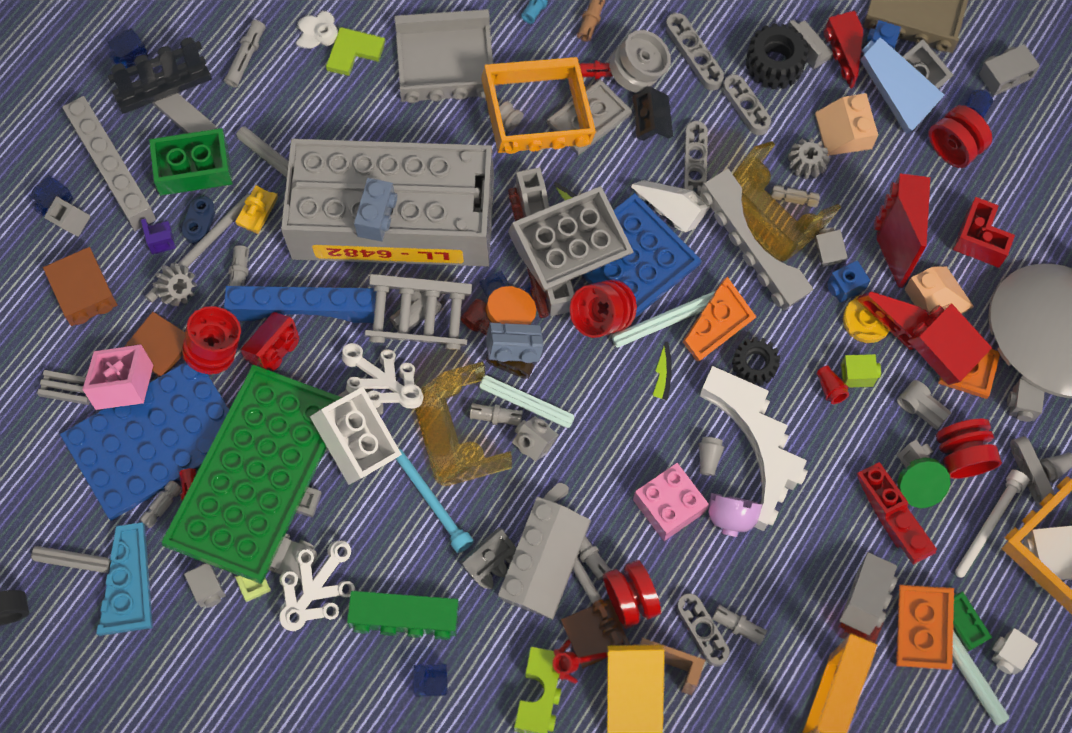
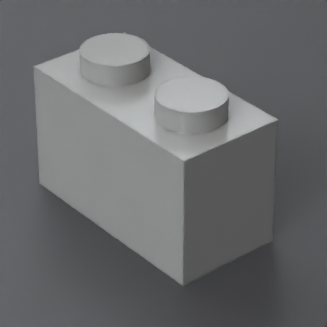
(1008, 69)

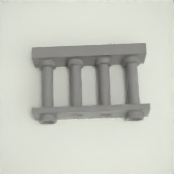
(432, 291)

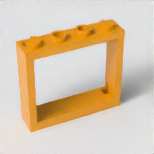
(538, 71)
(1028, 560)
(840, 686)

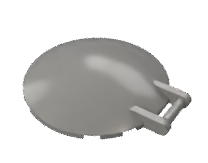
(1034, 325)

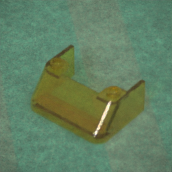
(766, 218)
(449, 459)

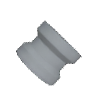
(510, 116)

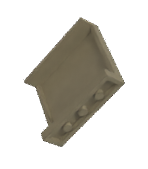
(930, 20)

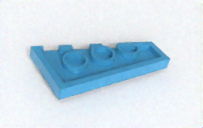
(128, 587)

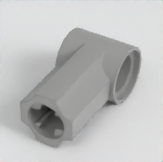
(417, 311)
(918, 400)

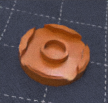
(511, 306)

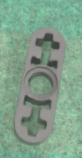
(746, 115)
(1032, 468)
(718, 644)

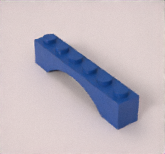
(259, 302)

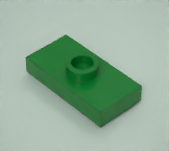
(968, 624)

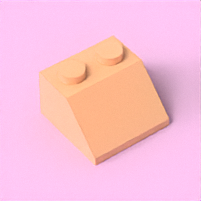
(847, 125)

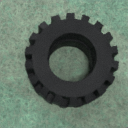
(782, 41)

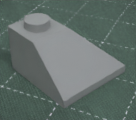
(928, 63)

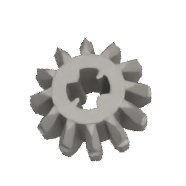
(817, 158)
(174, 275)

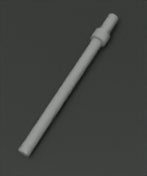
(197, 250)

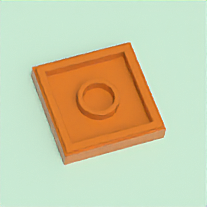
(980, 378)

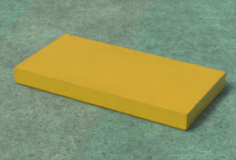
(635, 689)

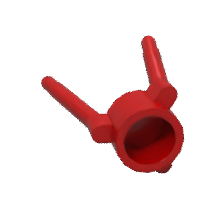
(568, 662)

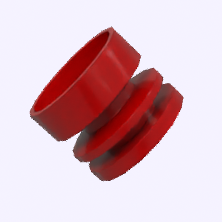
(603, 308)
(211, 340)
(969, 448)

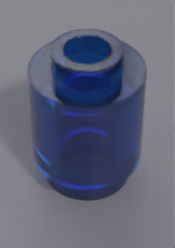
(980, 102)

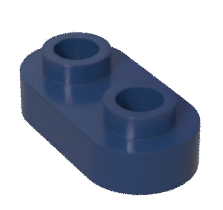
(198, 218)

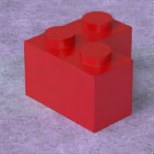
(980, 238)

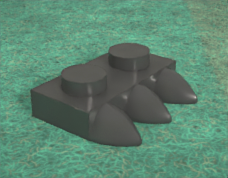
(488, 558)

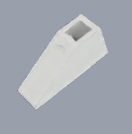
(678, 204)

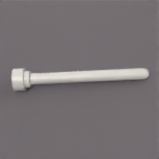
(1015, 483)

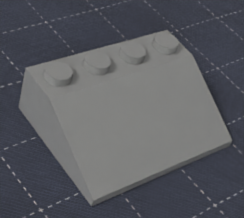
(570, 238)

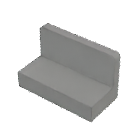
(817, 50)

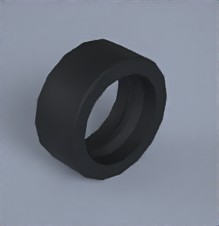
(13, 606)

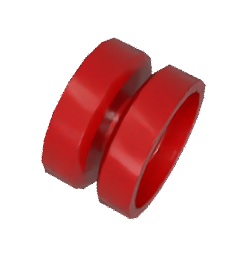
(960, 136)
(632, 594)

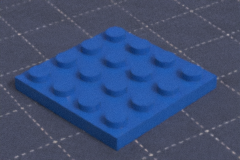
(657, 257)

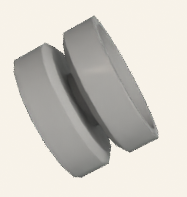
(640, 61)

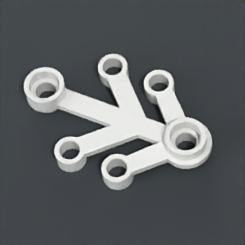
(407, 395)
(312, 588)

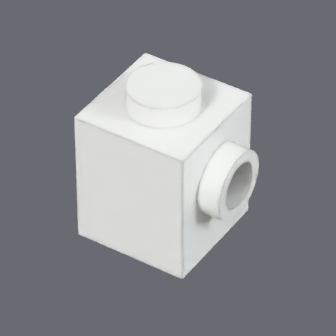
(1013, 651)

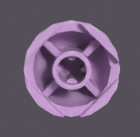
(733, 514)

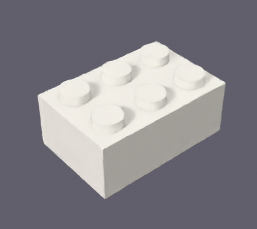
(355, 435)

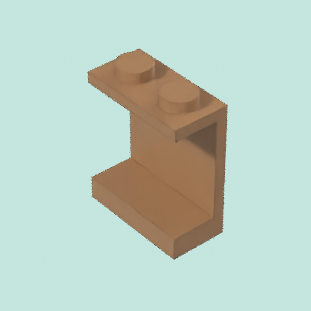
(682, 661)

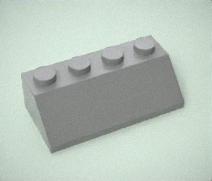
(544, 558)

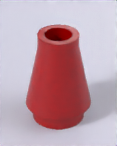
(833, 387)

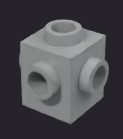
(534, 438)

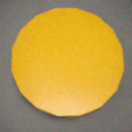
(862, 324)

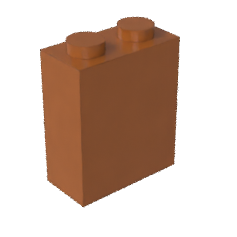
(80, 287)

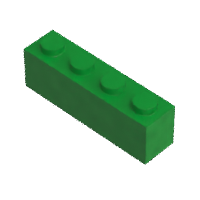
(403, 614)

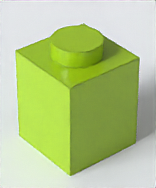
(860, 370)

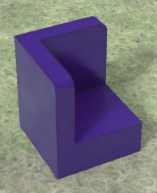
(158, 236)

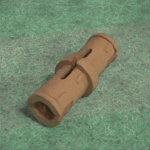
(590, 19)

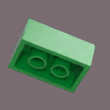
(190, 161)

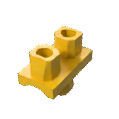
(256, 209)

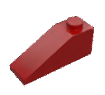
(894, 314)

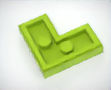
(350, 45)

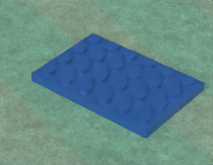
(141, 447)

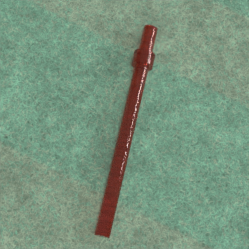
(537, 292)

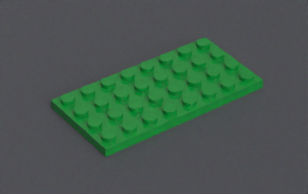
(252, 476)

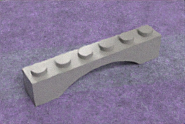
(109, 162)
(534, 199)
(783, 281)

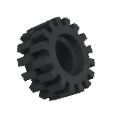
(756, 347)

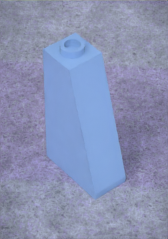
(900, 84)

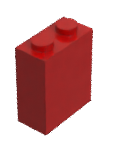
(949, 343)

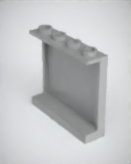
(443, 54)

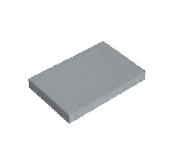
(606, 112)

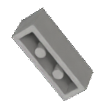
(870, 594)

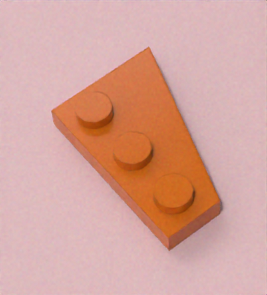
(718, 321)

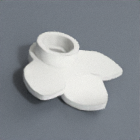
(317, 30)

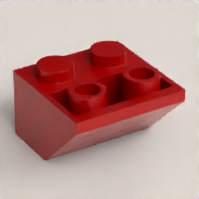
(271, 342)

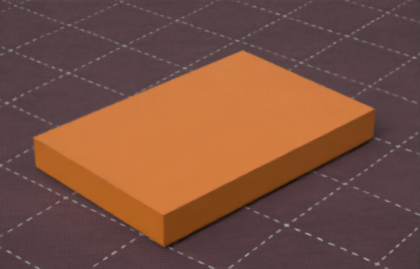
(925, 627)

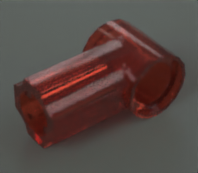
(476, 317)

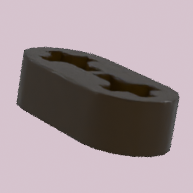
(516, 368)

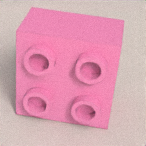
(118, 377)
(670, 501)

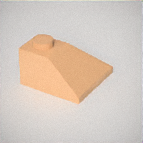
(935, 288)

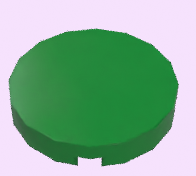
(924, 482)

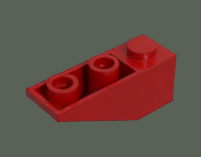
(845, 37)

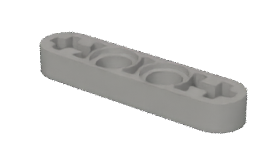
(694, 51)
(692, 164)

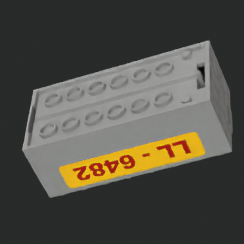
(438, 213)

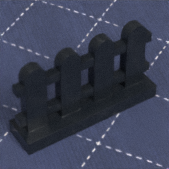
(157, 86)

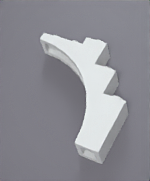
(747, 406)

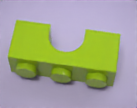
(536, 716)

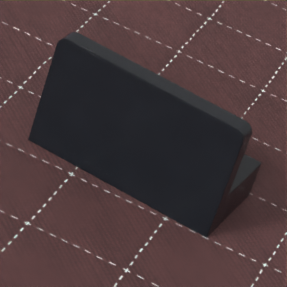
(652, 114)

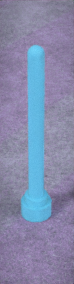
(460, 539)

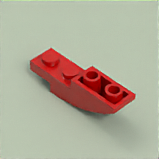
(894, 514)

